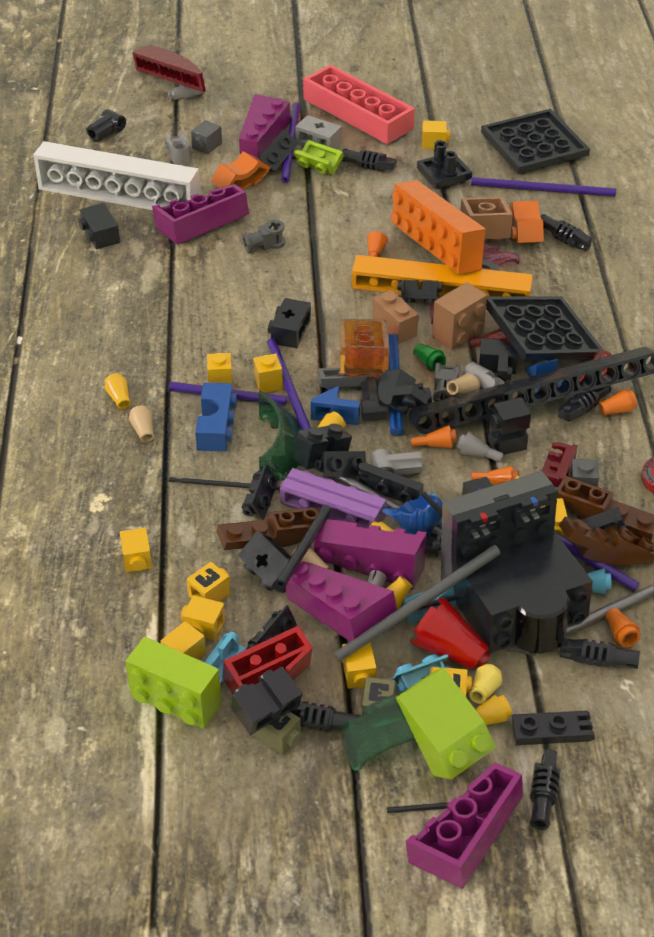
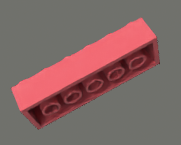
(359, 104)

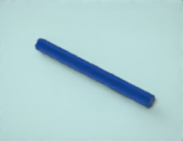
(396, 418)

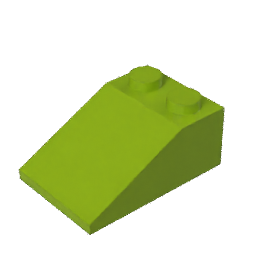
(445, 725)

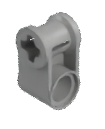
(178, 149)

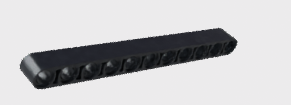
(526, 386)

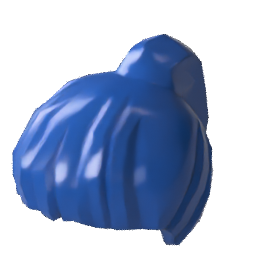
(416, 515)

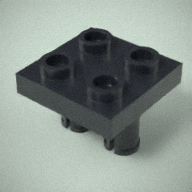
(444, 167)

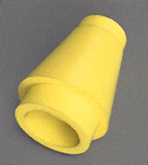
(485, 683)

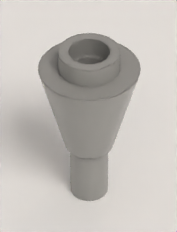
(474, 446)

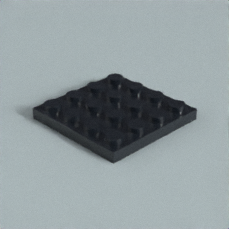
(535, 141)
(542, 328)

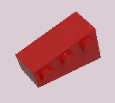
(287, 649)

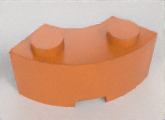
(242, 172)
(526, 222)

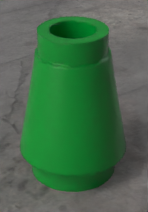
(429, 356)

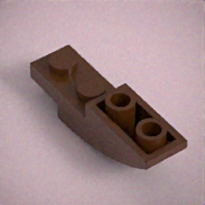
(590, 500)
(283, 526)
(608, 547)

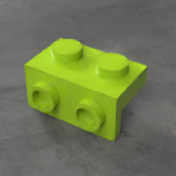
(319, 157)

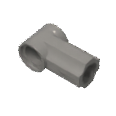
(397, 463)

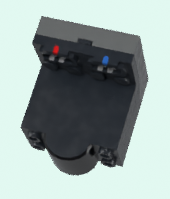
(535, 581)

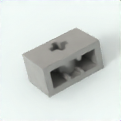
(319, 132)

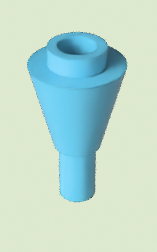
(601, 581)

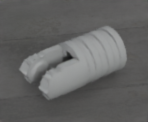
(183, 92)
(484, 375)

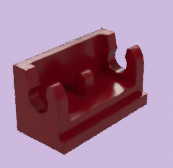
(559, 465)

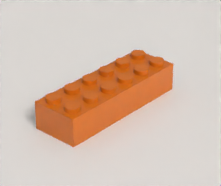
(438, 226)

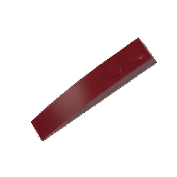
(169, 66)

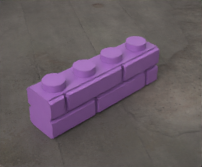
(347, 503)

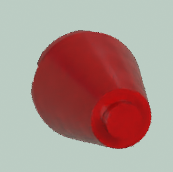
(446, 632)

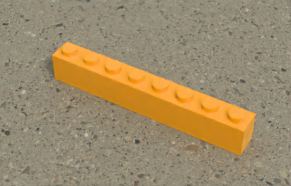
(384, 274)

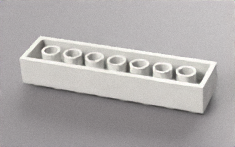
(113, 176)

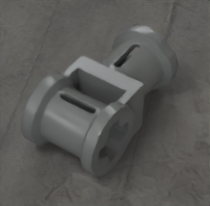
(265, 236)
(442, 376)

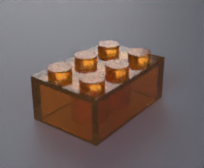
(363, 346)

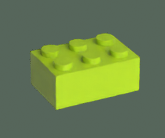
(173, 682)

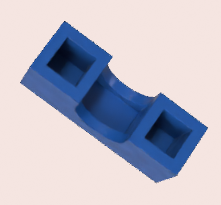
(213, 426)

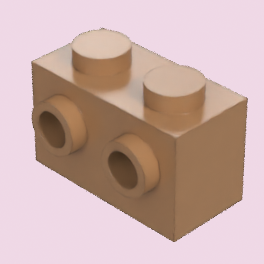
(399, 316)

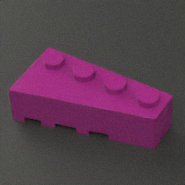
(263, 124)
(200, 214)
(372, 549)
(339, 600)
(468, 827)

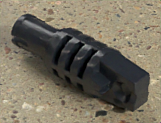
(370, 160)
(567, 233)
(582, 403)
(598, 653)
(321, 716)
(544, 789)

